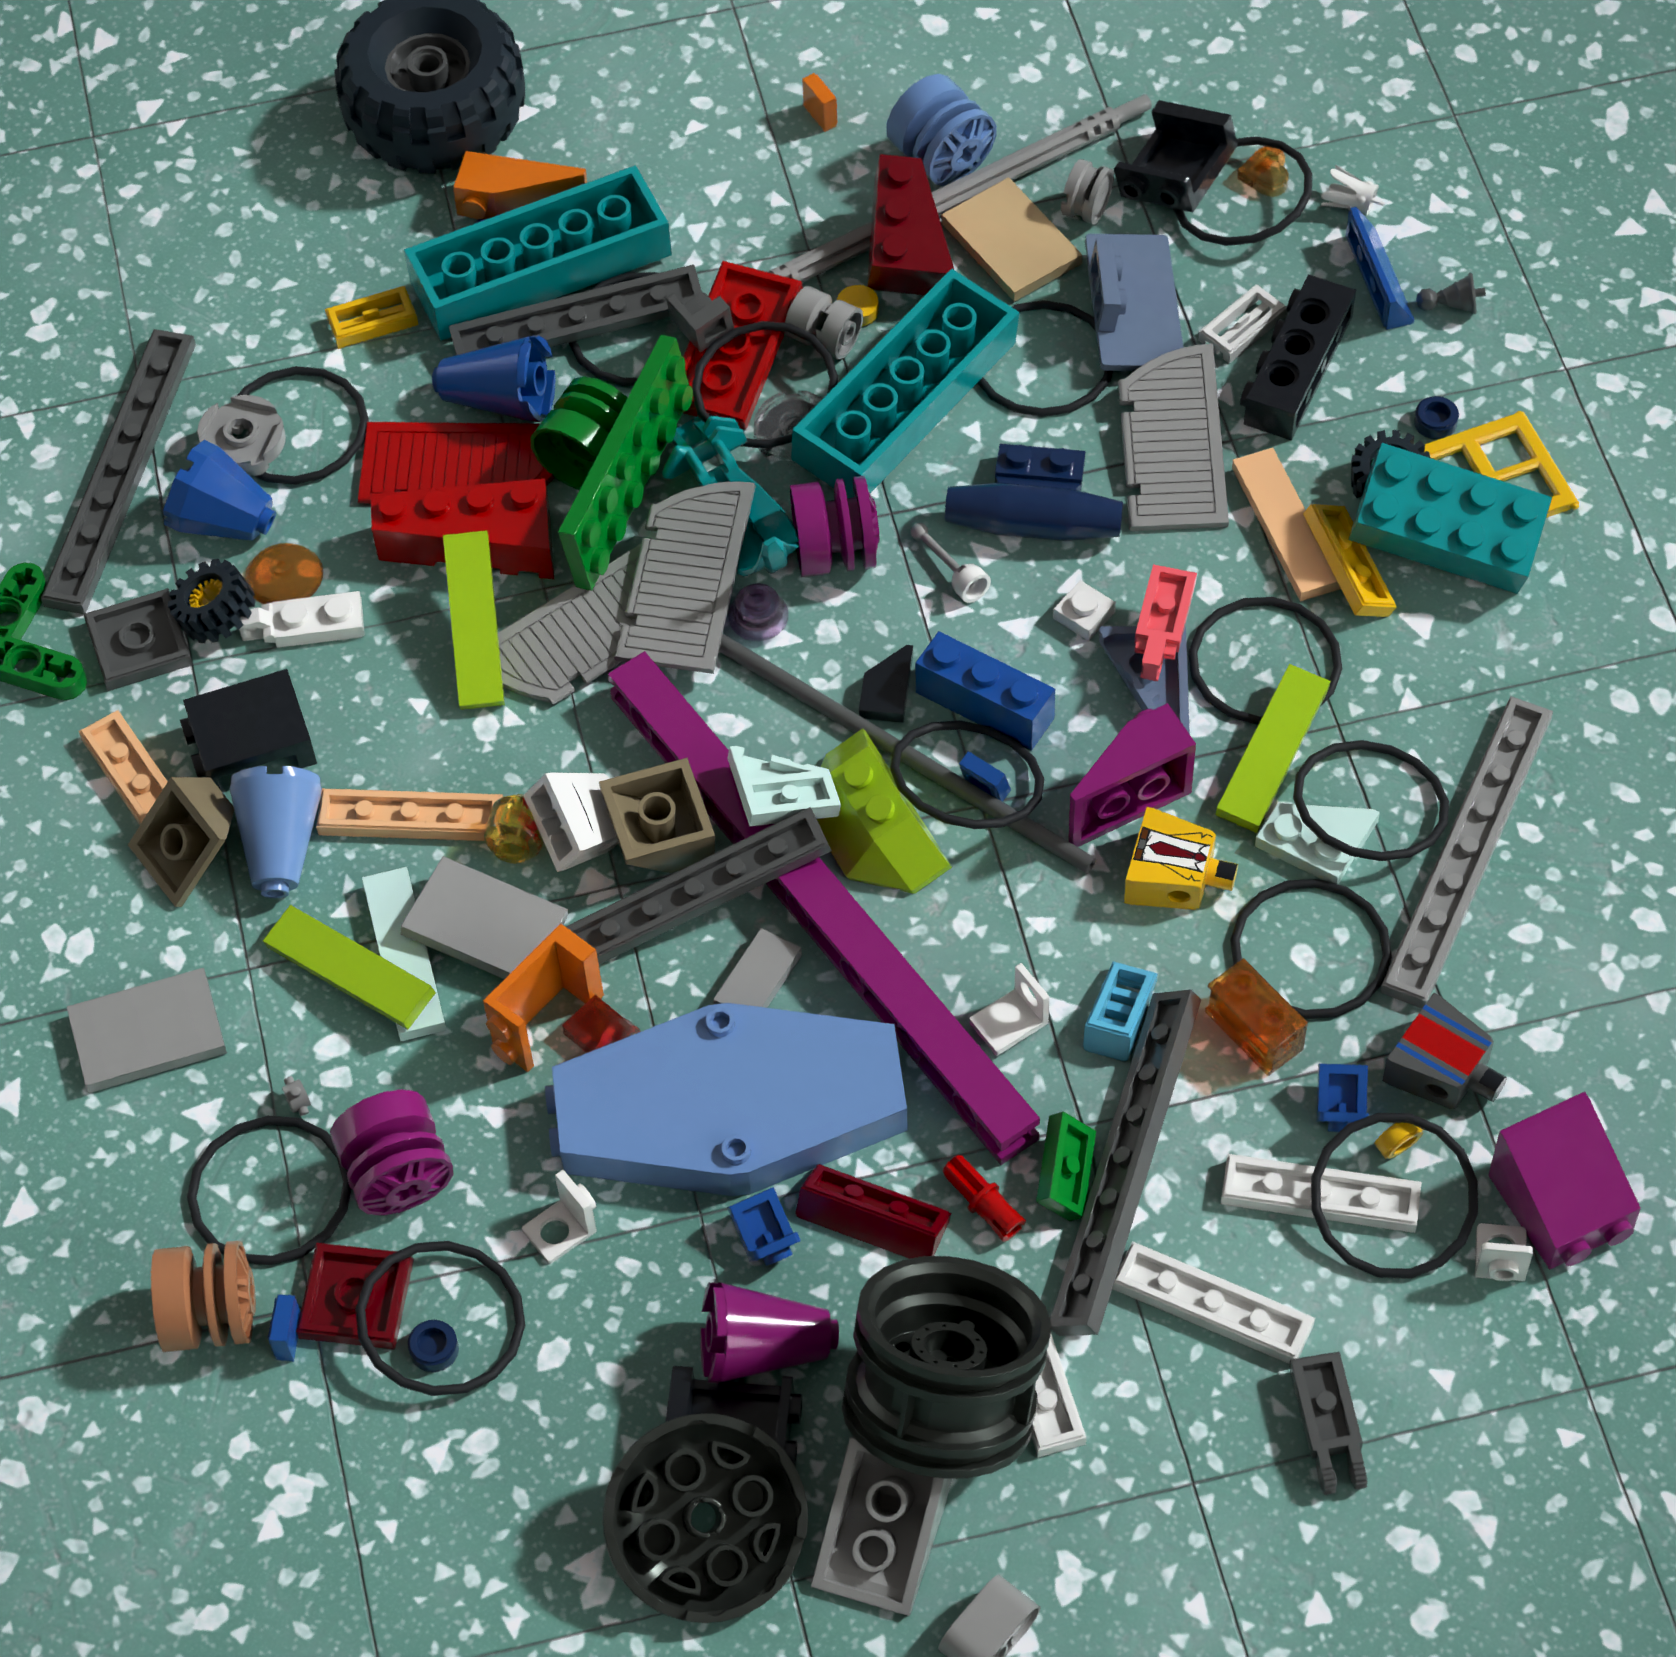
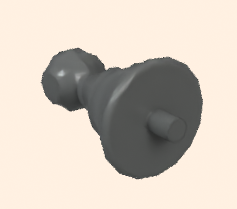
(1458, 295)

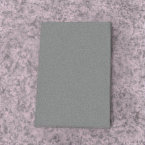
(480, 918)
(146, 1030)

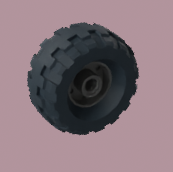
(429, 82)

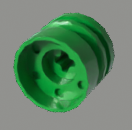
(576, 429)

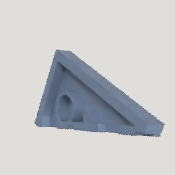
(1149, 694)

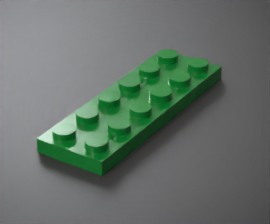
(625, 463)

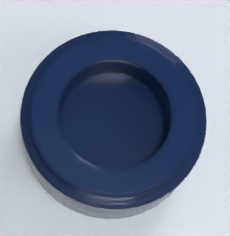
(1436, 417)
(433, 1345)

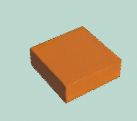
(819, 102)

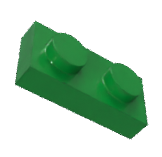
(1066, 1166)

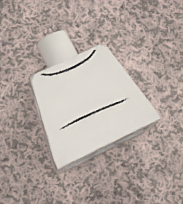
(571, 817)

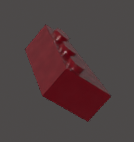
(906, 232)

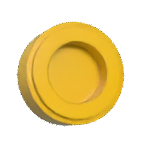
(863, 298)
(1398, 1139)

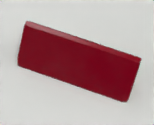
(871, 1213)

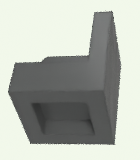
(701, 318)

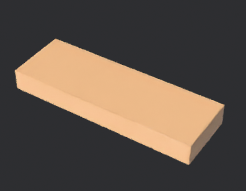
(125, 763)

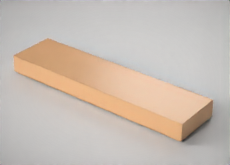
(1284, 524)
(404, 814)

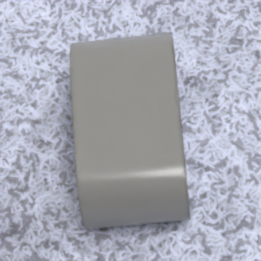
(990, 1622)

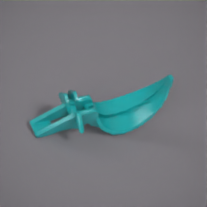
(769, 530)

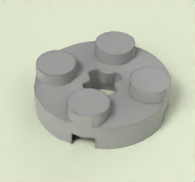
(250, 413)

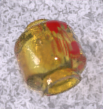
(512, 830)

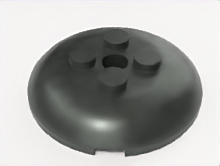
(755, 1530)

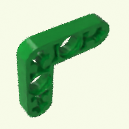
(14, 649)

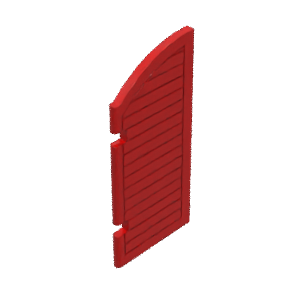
(445, 455)

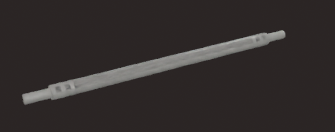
(957, 192)

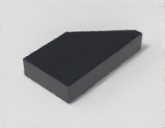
(887, 687)

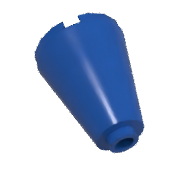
(500, 379)

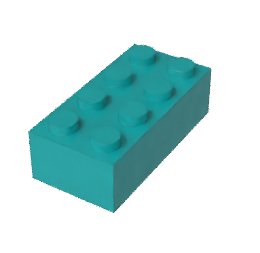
(1450, 518)

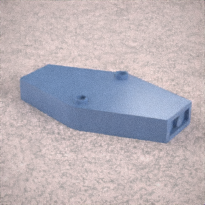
(727, 1099)

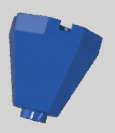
(217, 498)

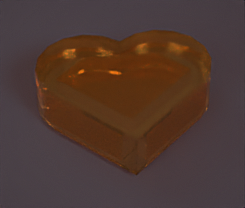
(1265, 172)

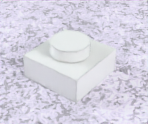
(1084, 610)

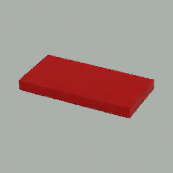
(741, 367)

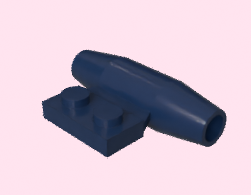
(1035, 497)

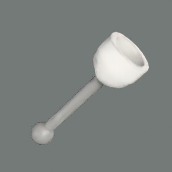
(967, 580)

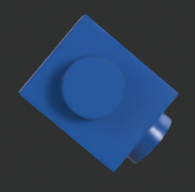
(1341, 1094)
(763, 1227)

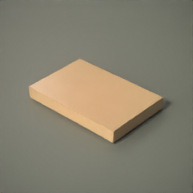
(1011, 239)

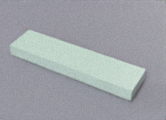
(389, 902)

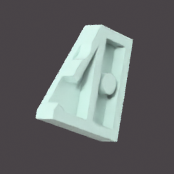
(781, 788)
(1293, 842)

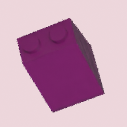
(1564, 1182)

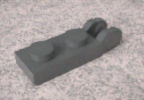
(1328, 1417)

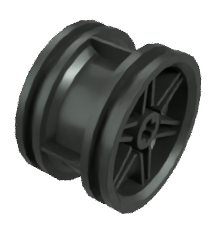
(945, 1366)

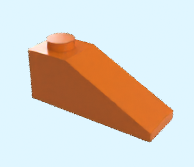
(498, 184)

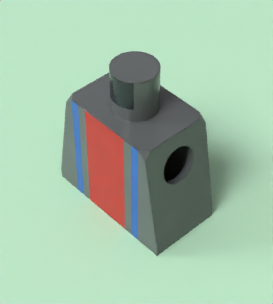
(1443, 1057)

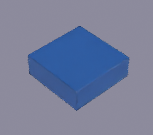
(984, 776)
(283, 1327)

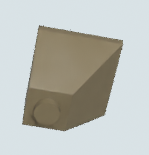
(182, 834)

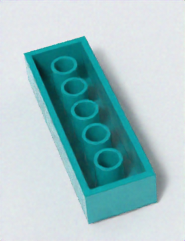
(539, 250)
(905, 384)

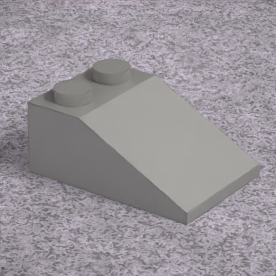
(879, 1532)

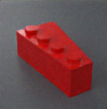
(514, 513)

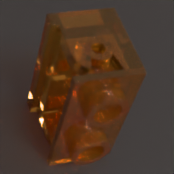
(1256, 1017)

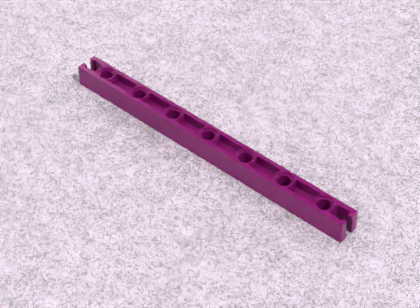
(837, 924)

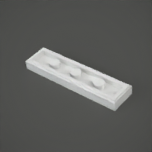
(1344, 1194)
(1213, 1303)

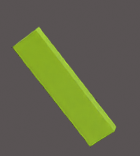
(473, 620)
(1272, 748)
(349, 967)

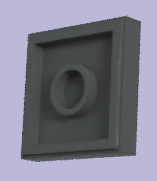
(137, 640)

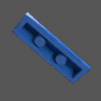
(1377, 271)

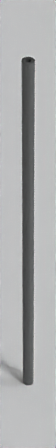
(909, 756)

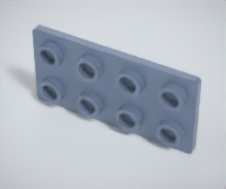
(1132, 299)

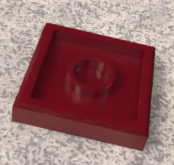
(334, 1290)

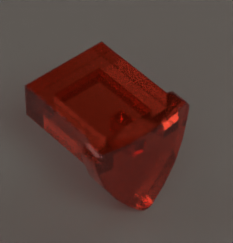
(597, 1026)

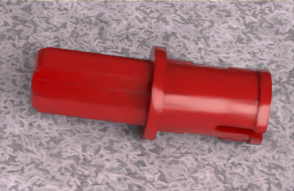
(983, 1198)

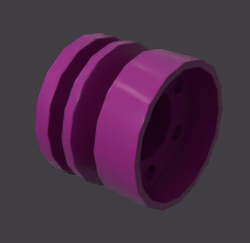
(834, 526)
(391, 1152)

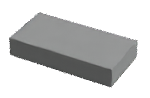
(760, 971)

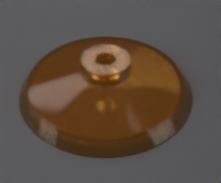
(284, 573)

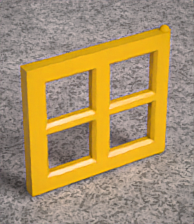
(1471, 439)

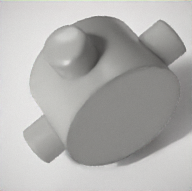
(296, 1096)

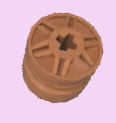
(207, 1295)

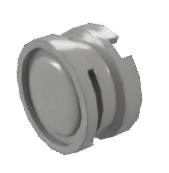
(1087, 191)

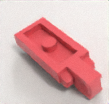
(1163, 617)

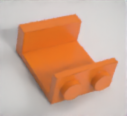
(555, 964)

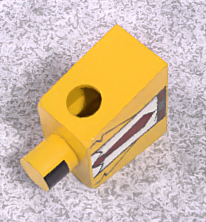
(1174, 864)

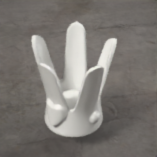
(1354, 194)

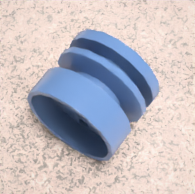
(942, 128)

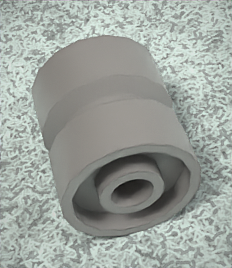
(833, 323)

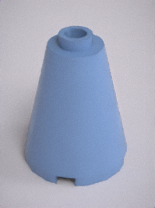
(275, 824)

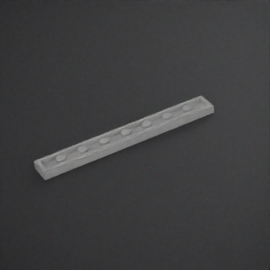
(1466, 853)

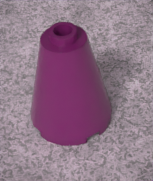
(760, 1333)

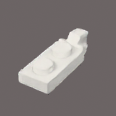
(306, 620)

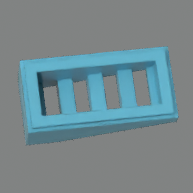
(1111, 1036)

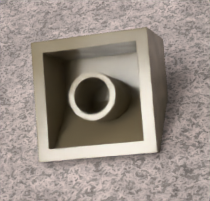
(659, 817)

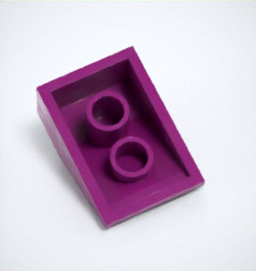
(1141, 768)

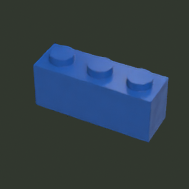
(985, 690)

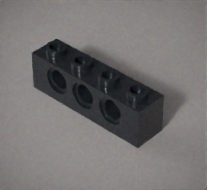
(1298, 357)

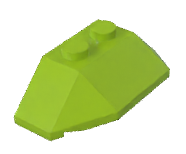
(877, 829)

